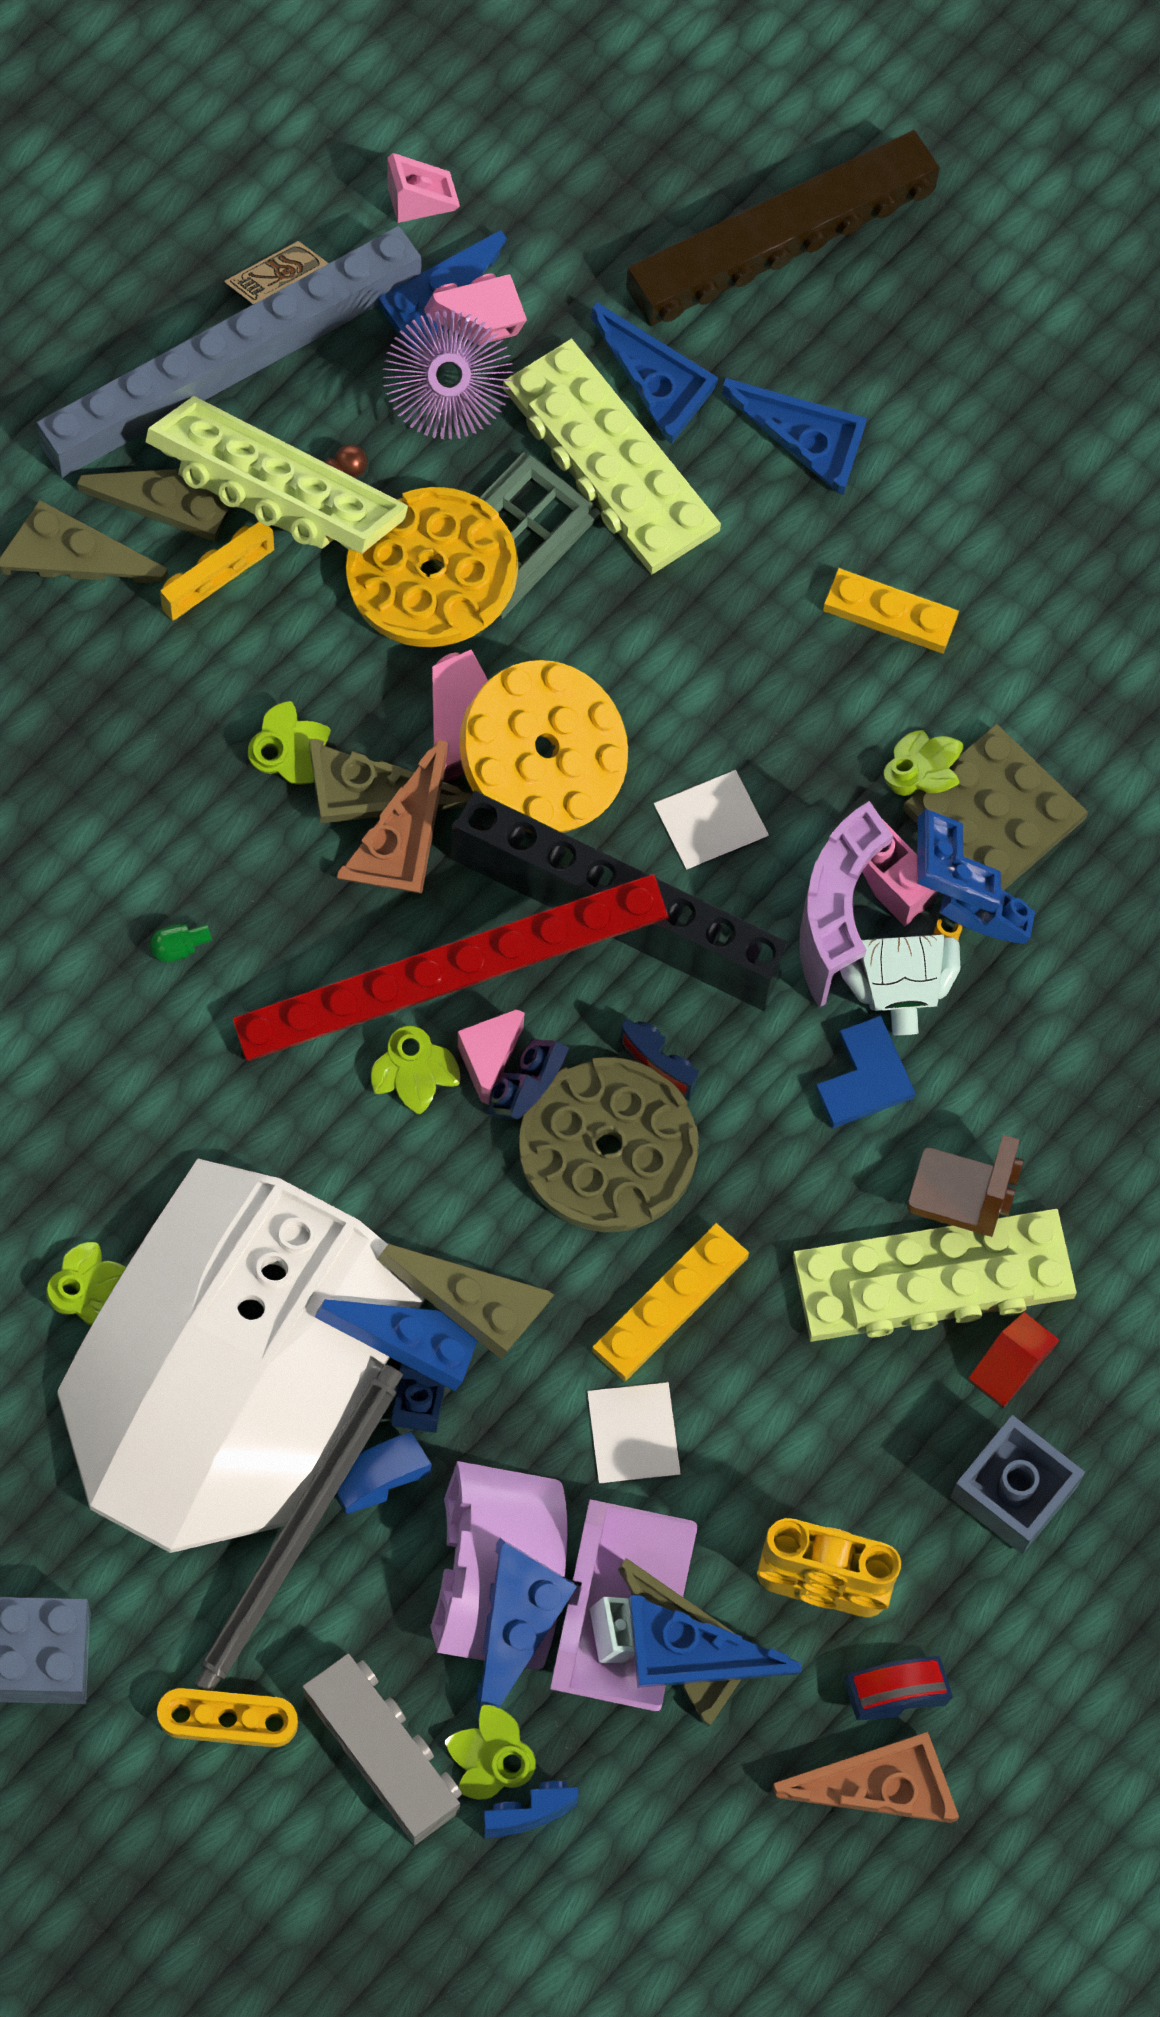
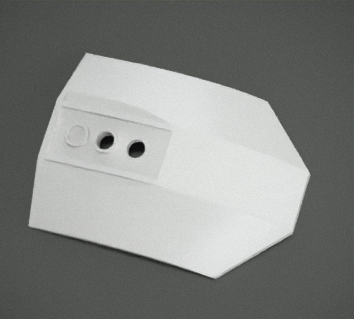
(210, 1419)

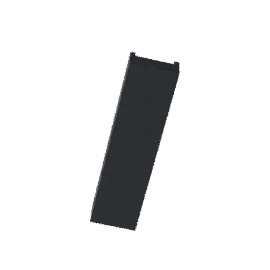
(683, 946)

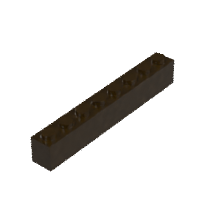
(782, 228)

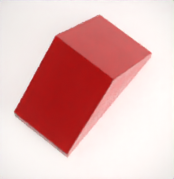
(1012, 1359)

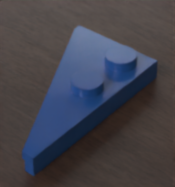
(409, 299)
(663, 378)
(814, 434)
(412, 1336)
(522, 1611)
(680, 1650)

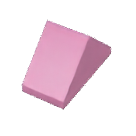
(419, 189)
(488, 1049)

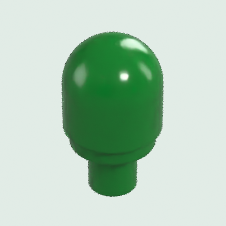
(177, 942)

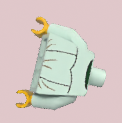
(906, 974)

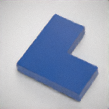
(947, 871)
(877, 1077)

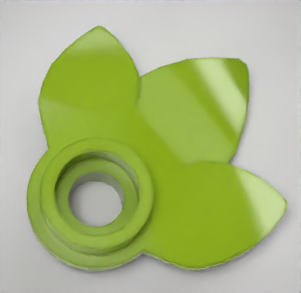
(291, 742)
(923, 764)
(414, 1075)
(89, 1276)
(484, 1752)

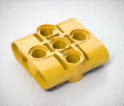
(828, 1567)

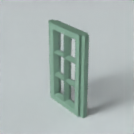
(555, 543)

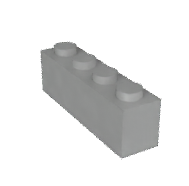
(382, 1748)

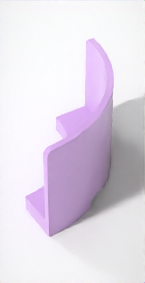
(828, 925)
(480, 1510)
(610, 1535)

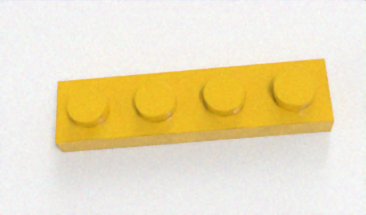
(670, 1302)

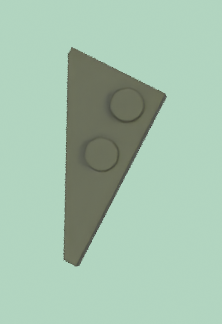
(161, 497)
(64, 546)
(361, 789)
(481, 1303)
(706, 1697)

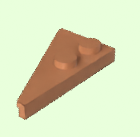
(400, 843)
(887, 1780)

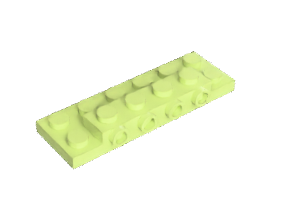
(611, 457)
(273, 479)
(933, 1277)

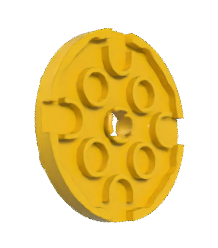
(459, 598)
(573, 715)

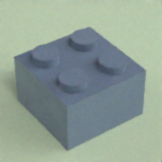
(1017, 1484)
(44, 1650)

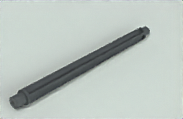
(298, 1529)

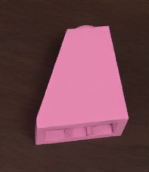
(454, 686)

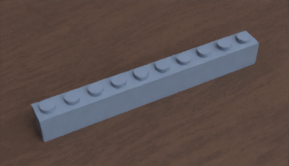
(227, 351)

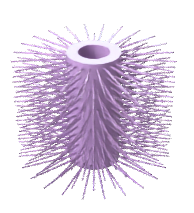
(453, 353)

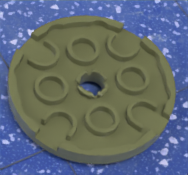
(618, 1188)

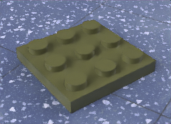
(1006, 806)

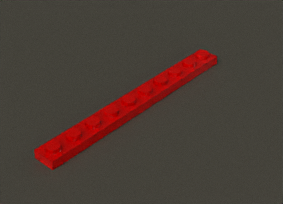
(450, 967)

